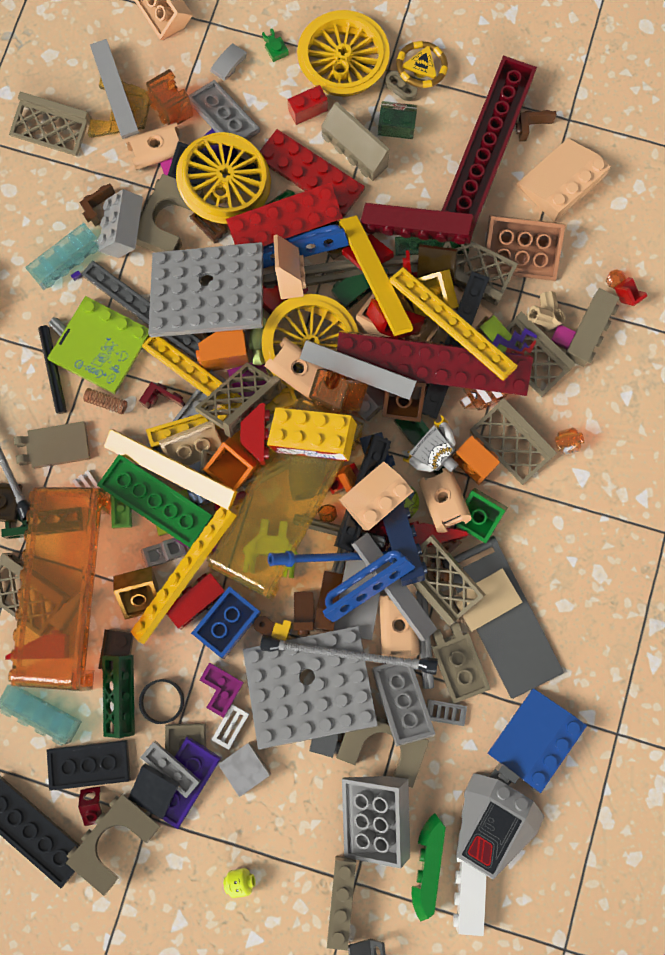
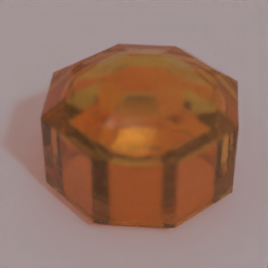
(614, 278)
(327, 513)

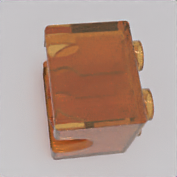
(165, 98)
(335, 392)

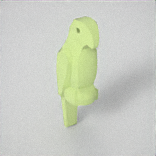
(255, 343)

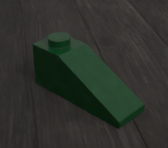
(352, 290)

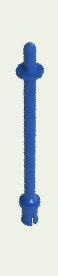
(289, 558)

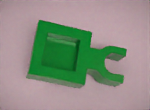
(275, 46)

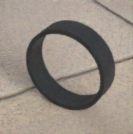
(141, 706)

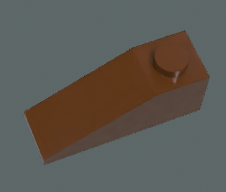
(329, 582)

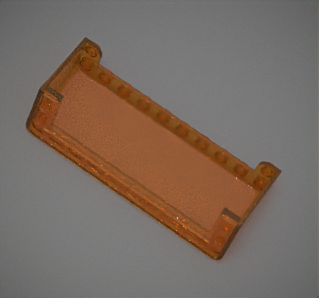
(57, 588)

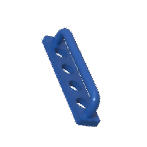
(314, 237)
(368, 589)

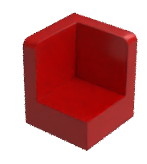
(628, 292)

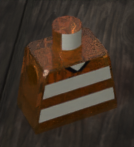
(480, 398)

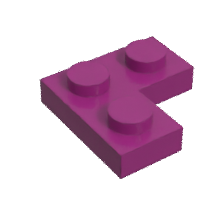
(225, 686)

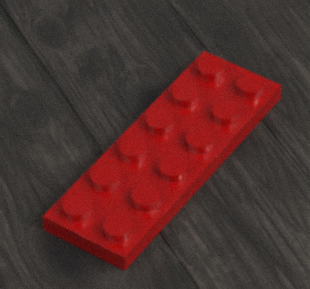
(309, 170)
(286, 216)

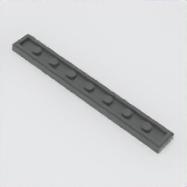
(134, 303)

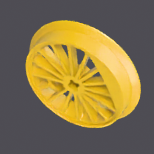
(343, 55)
(198, 204)
(316, 304)

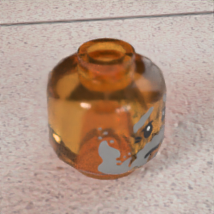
(569, 441)

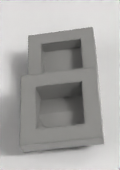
(227, 62)
(162, 552)

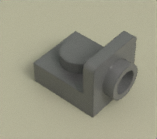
(504, 774)

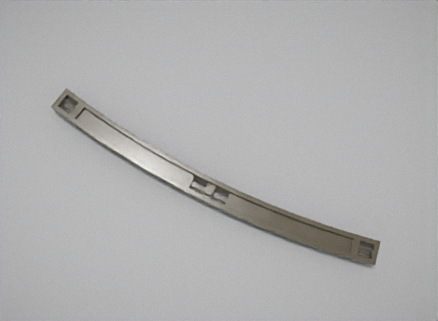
(393, 266)

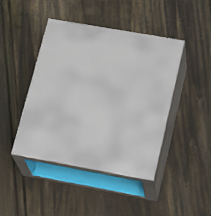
(244, 769)

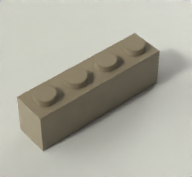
(591, 327)
(341, 903)

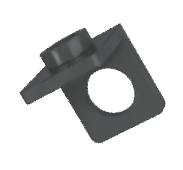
(366, 947)

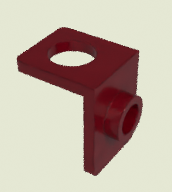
(90, 809)

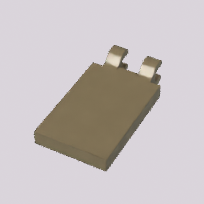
(54, 445)
(459, 664)

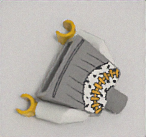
(434, 449)

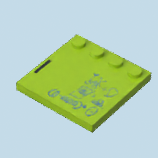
(99, 345)

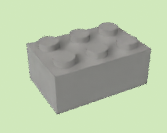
(120, 223)

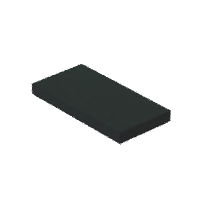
(88, 765)

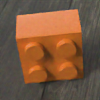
(476, 459)

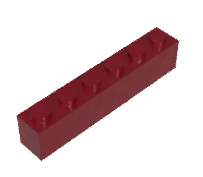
(418, 223)

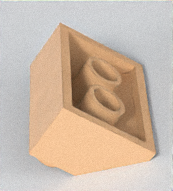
(165, 15)
(289, 268)
(376, 496)

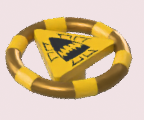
(421, 64)

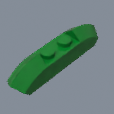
(425, 893)

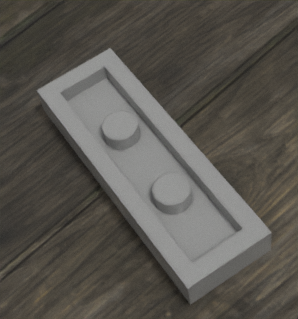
(165, 763)

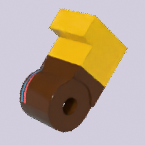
(267, 627)

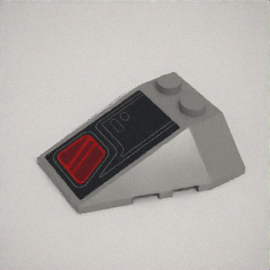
(495, 824)

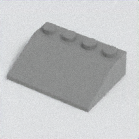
(376, 819)

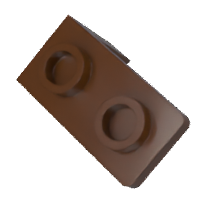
(528, 118)
(93, 200)
(450, 547)
(303, 613)

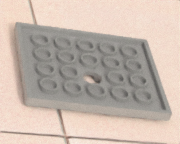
(228, 303)
(296, 712)

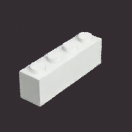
(469, 900)

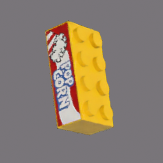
(312, 434)

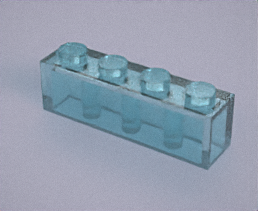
(63, 256)
(38, 714)

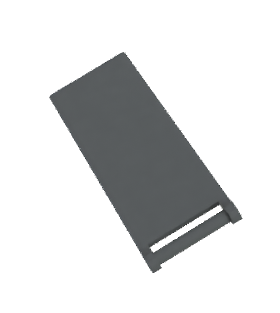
(515, 637)

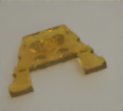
(139, 105)

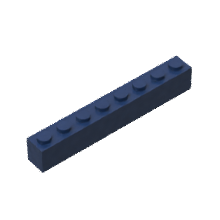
(400, 532)

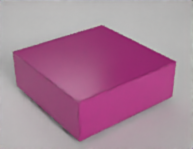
(563, 336)

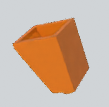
(223, 350)
(232, 463)

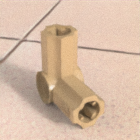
(547, 315)

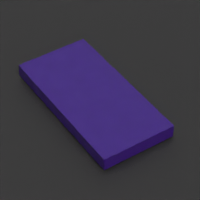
(202, 764)

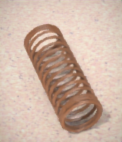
(87, 398)

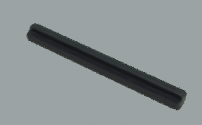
(52, 370)

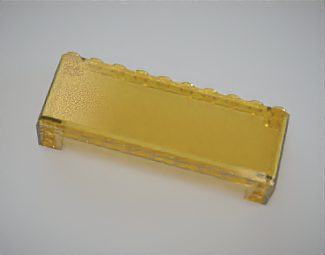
(275, 514)

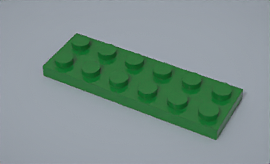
(155, 501)

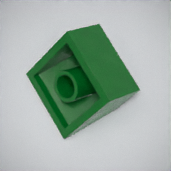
(485, 515)

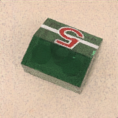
(397, 120)

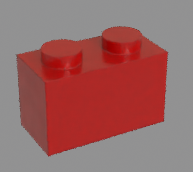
(307, 104)

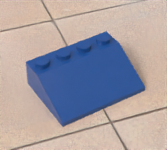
(537, 740)

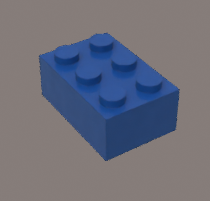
(226, 623)

